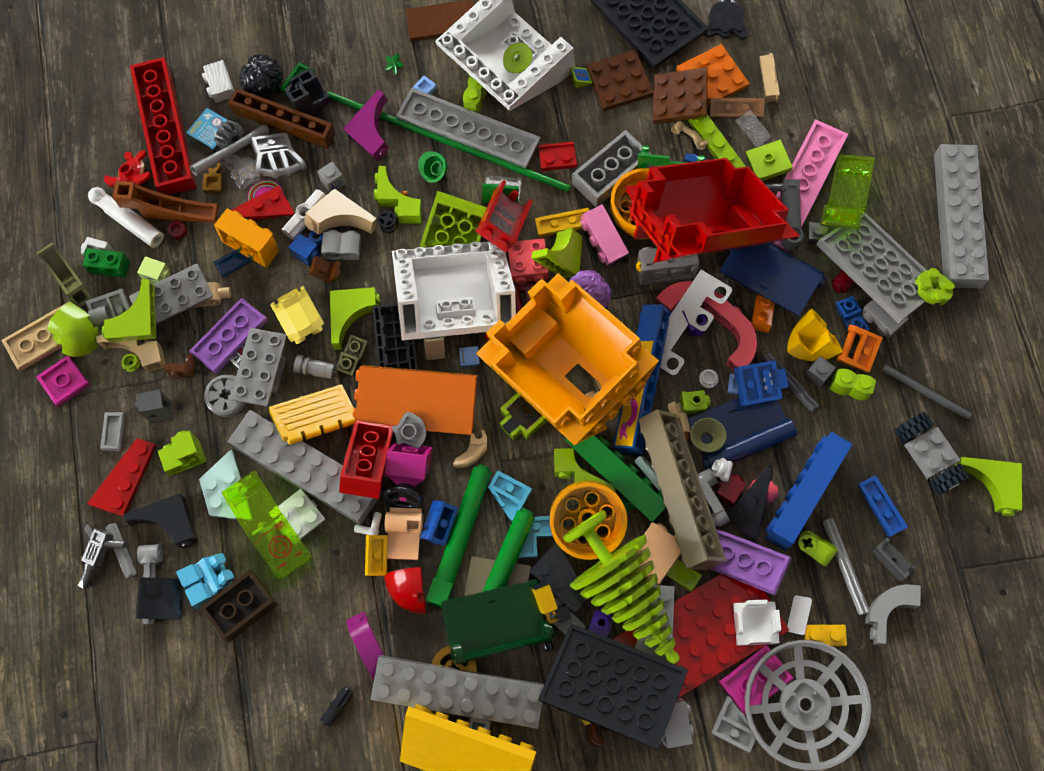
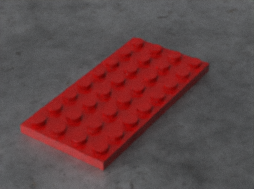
(707, 629)

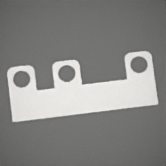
(701, 287)

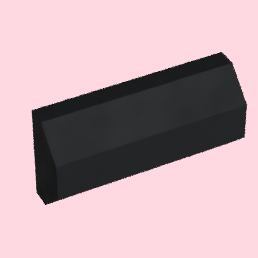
(391, 348)

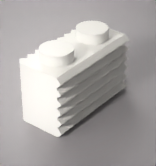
(219, 82)

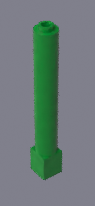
(510, 550)
(443, 582)

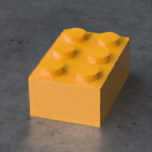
(245, 233)

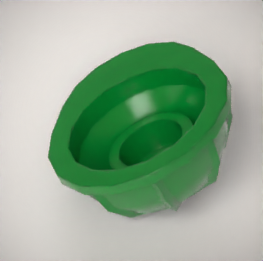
(432, 166)

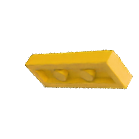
(559, 222)

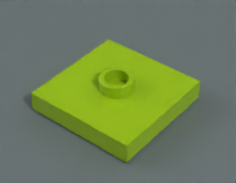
(769, 160)

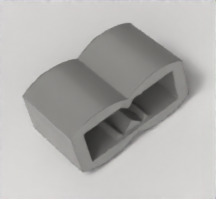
(341, 245)

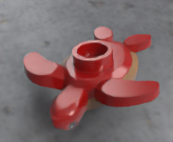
(130, 171)

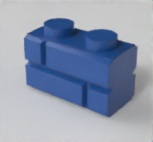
(439, 522)

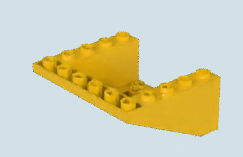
(443, 745)

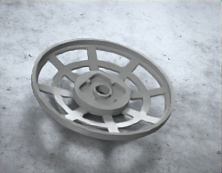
(819, 705)

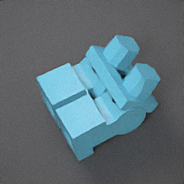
(209, 570)

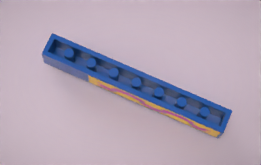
(652, 334)

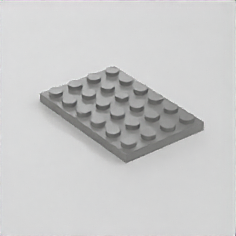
(876, 266)

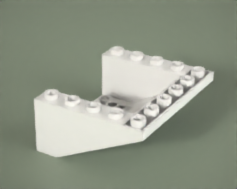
(479, 45)
(452, 289)

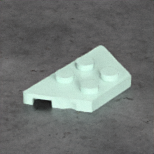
(215, 481)

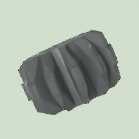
(228, 133)

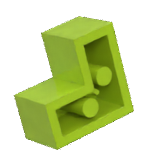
(182, 453)

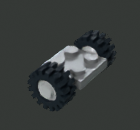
(932, 453)

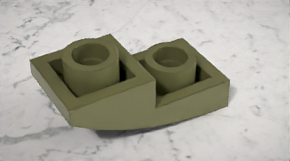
(352, 355)

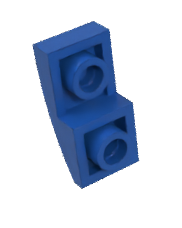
(851, 314)

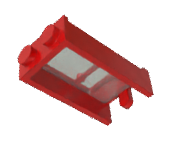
(503, 218)

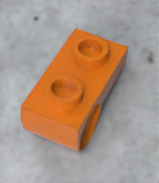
(762, 314)

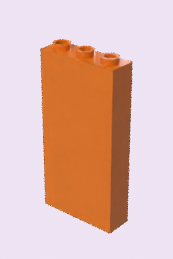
(439, 398)

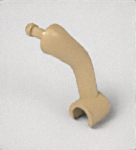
(698, 141)

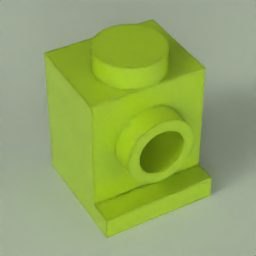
(689, 406)

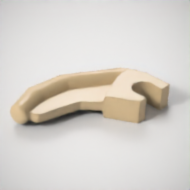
(475, 451)

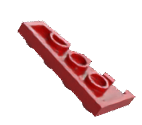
(122, 483)

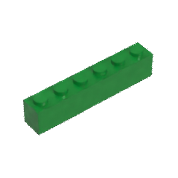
(621, 475)

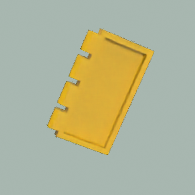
(312, 413)

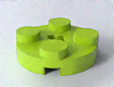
(931, 278)

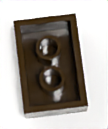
(239, 606)

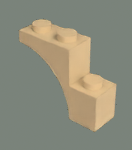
(149, 352)

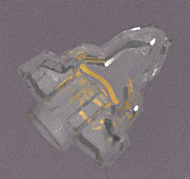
(242, 170)

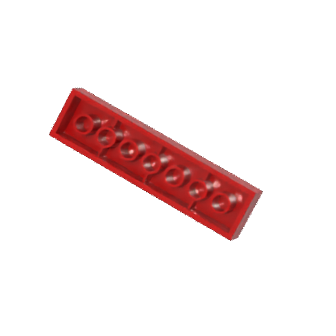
(163, 127)

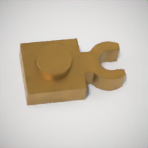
(214, 180)

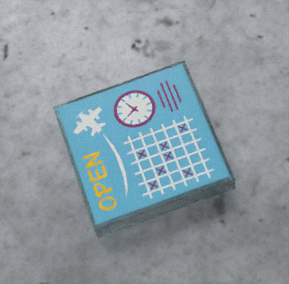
(204, 128)

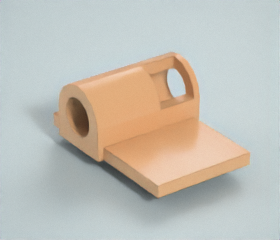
(404, 533)

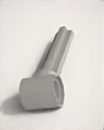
(149, 557)

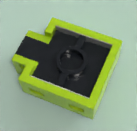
(520, 418)

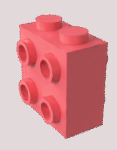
(522, 267)

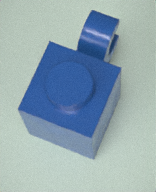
(305, 248)

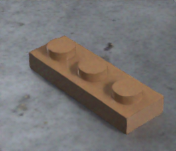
(736, 106)

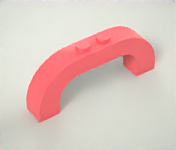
(726, 314)

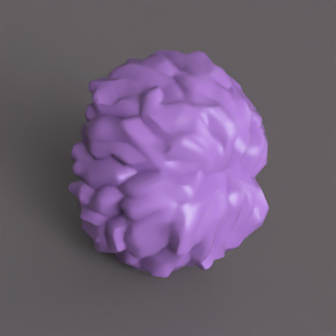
(594, 286)

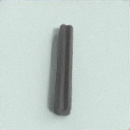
(800, 392)

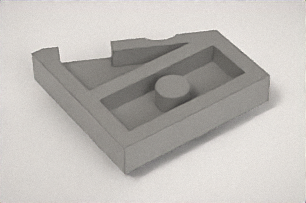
(733, 726)

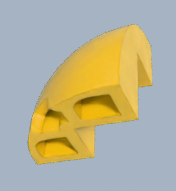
(812, 339)

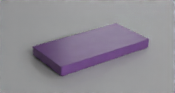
(228, 336)
(752, 563)

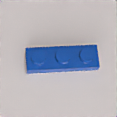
(882, 506)

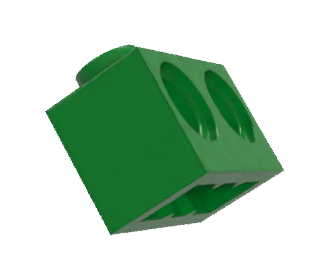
(106, 263)

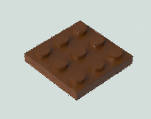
(619, 80)
(680, 95)

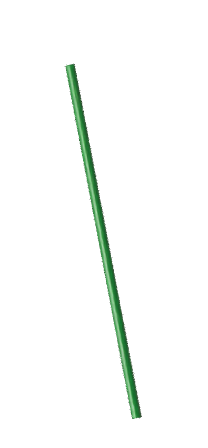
(524, 171)

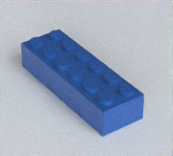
(808, 491)

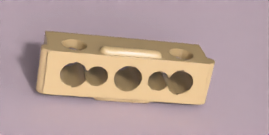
(769, 78)

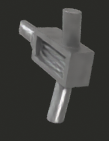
(96, 551)

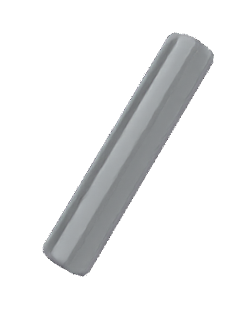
(122, 554)

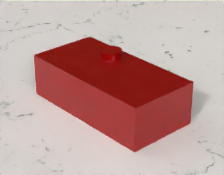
(366, 459)

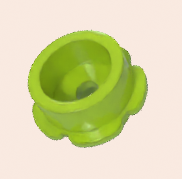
(130, 358)

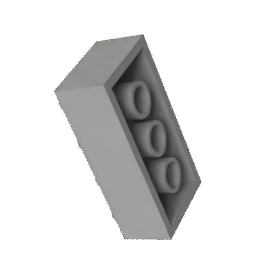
(602, 171)

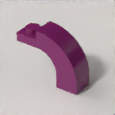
(365, 641)

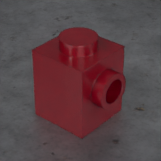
(730, 490)

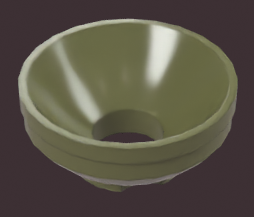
(711, 427)

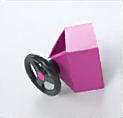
(406, 468)

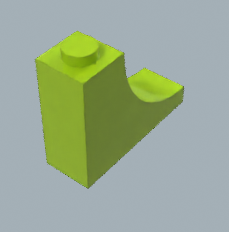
(564, 255)
(347, 307)
(137, 321)
(1001, 480)

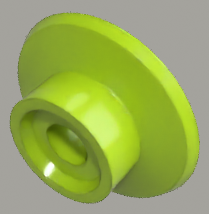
(523, 58)

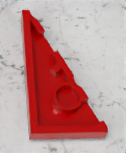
(267, 205)

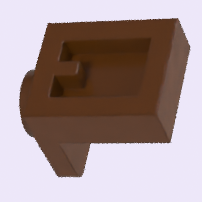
(324, 269)

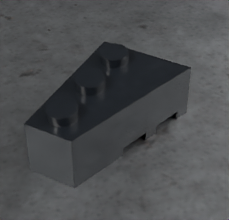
(558, 572)

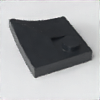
(158, 598)

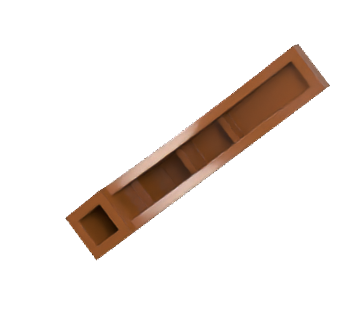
(161, 206)

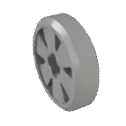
(214, 393)

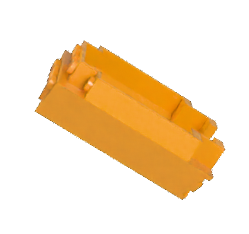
(554, 335)

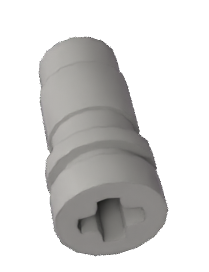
(313, 367)

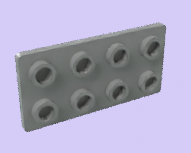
(179, 292)
(260, 367)

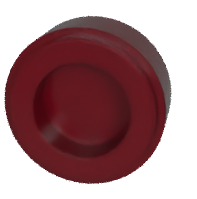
(177, 230)

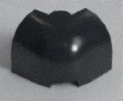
(307, 93)

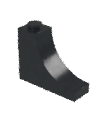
(171, 515)

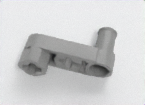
(718, 514)

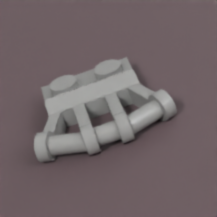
(275, 146)

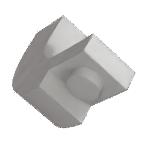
(899, 596)

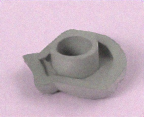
(410, 430)

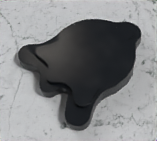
(726, 18)

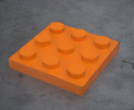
(723, 73)

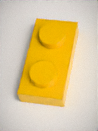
(376, 555)
(829, 634)

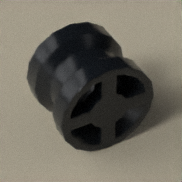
(386, 217)

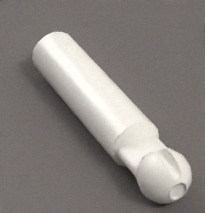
(126, 218)

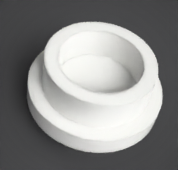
(708, 378)

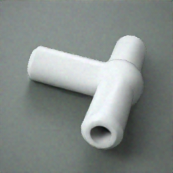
(373, 530)

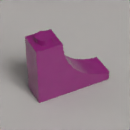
(365, 126)

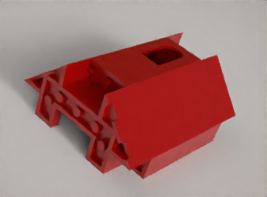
(706, 209)

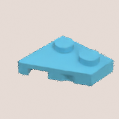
(509, 493)

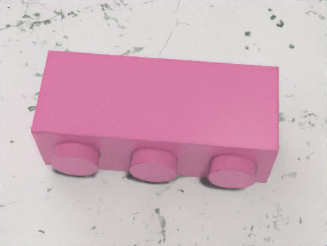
(603, 235)

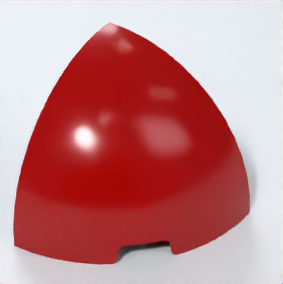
(406, 589)

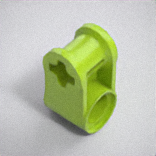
(820, 549)

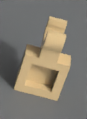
(677, 409)

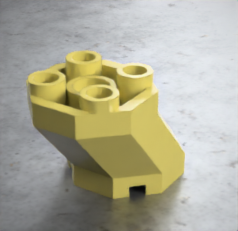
(297, 315)

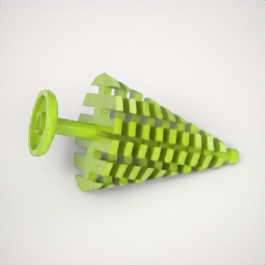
(622, 582)

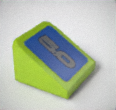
(580, 77)

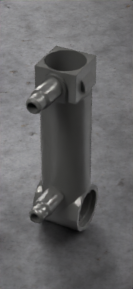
(790, 196)

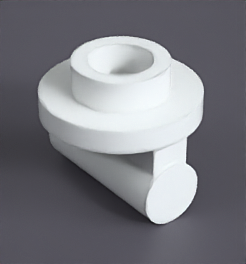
(722, 469)

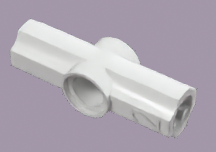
(297, 222)

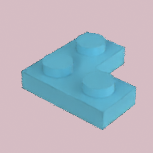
(539, 529)

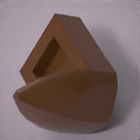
(181, 370)

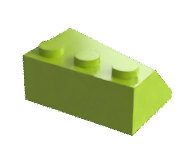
(452, 221)

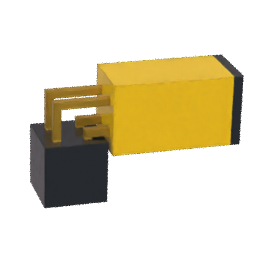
(546, 603)

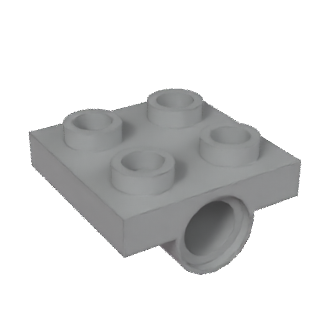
(107, 307)

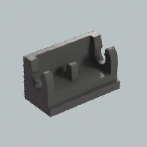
(893, 560)

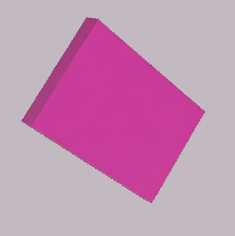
(735, 682)

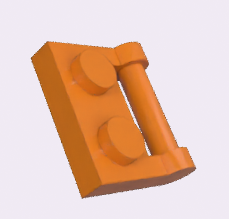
(865, 350)

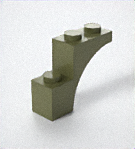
(65, 275)

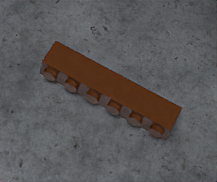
(282, 118)

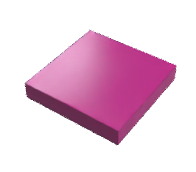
(63, 381)

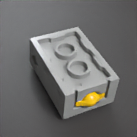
(666, 270)

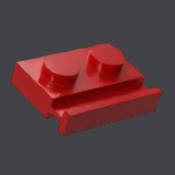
(557, 156)

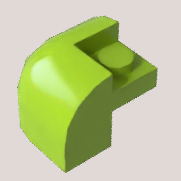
(73, 331)

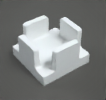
(756, 623)

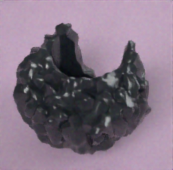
(261, 76)

